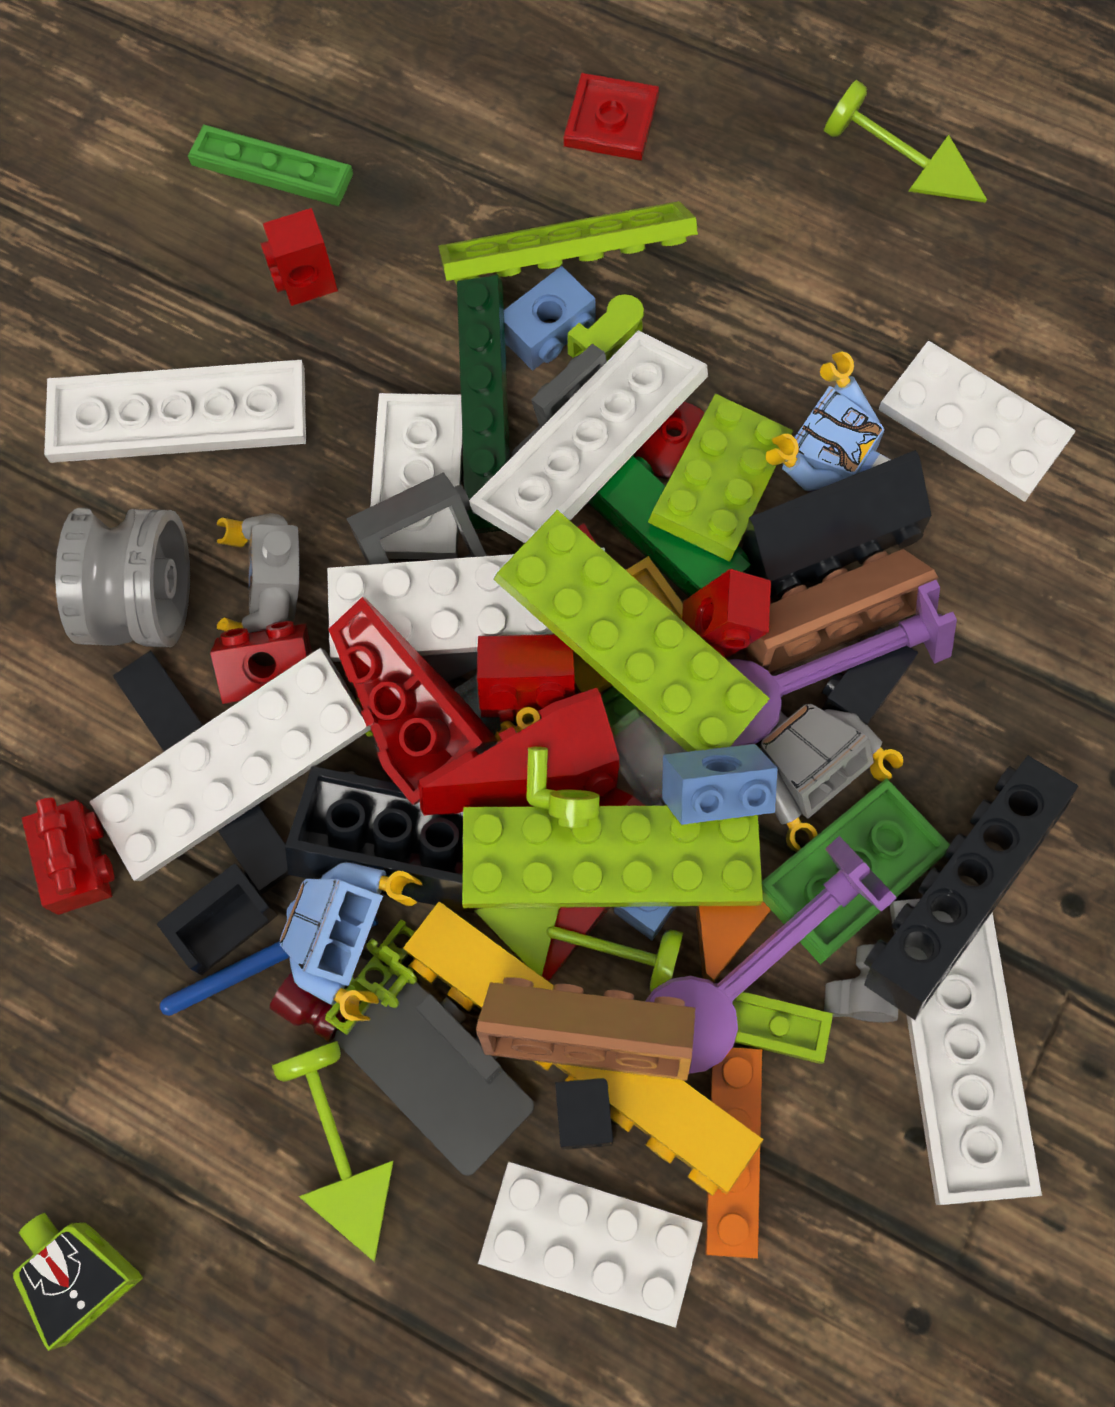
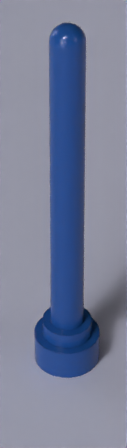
(225, 978)

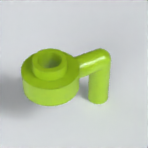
(570, 806)

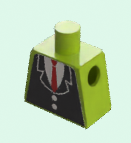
(69, 1278)

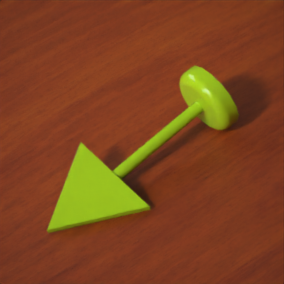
(942, 175)
(531, 930)
(356, 1201)

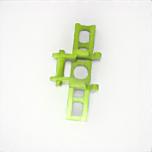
(393, 957)

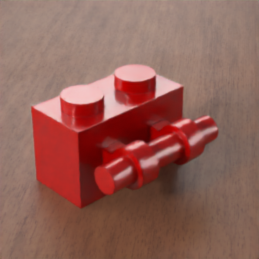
(522, 673)
(67, 855)

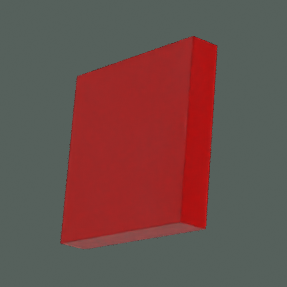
(611, 116)

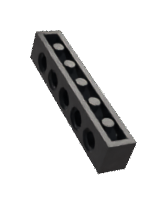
(912, 982)

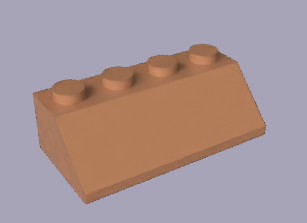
(840, 609)
(587, 1029)

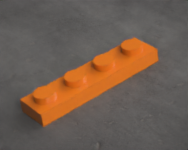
(734, 1217)

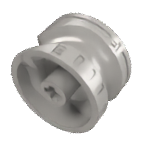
(123, 578)

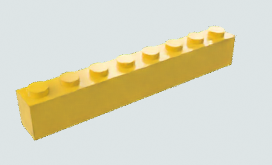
(666, 1109)

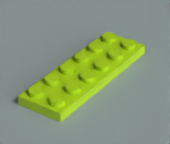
(577, 238)
(630, 637)
(616, 861)

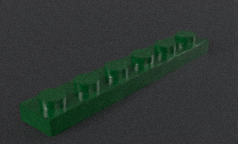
(482, 385)

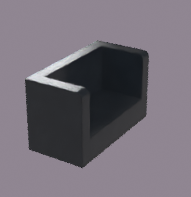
(217, 919)
(583, 1114)

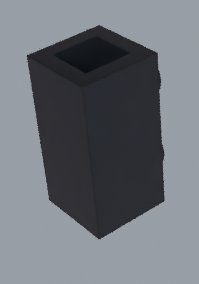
(869, 684)

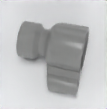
(854, 999)

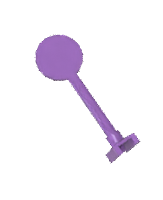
(925, 627)
(714, 1013)

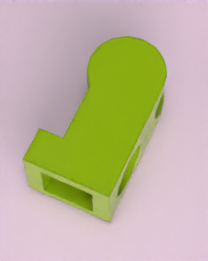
(611, 330)

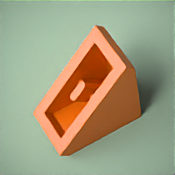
(724, 932)

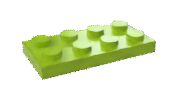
(719, 478)

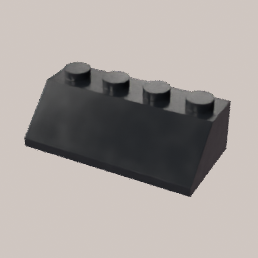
(839, 524)
(377, 827)

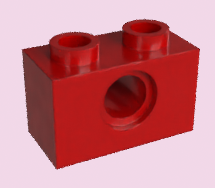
(298, 257)
(730, 611)
(233, 660)

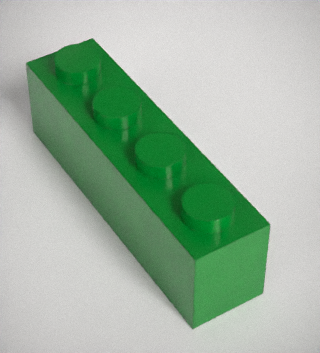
(628, 504)

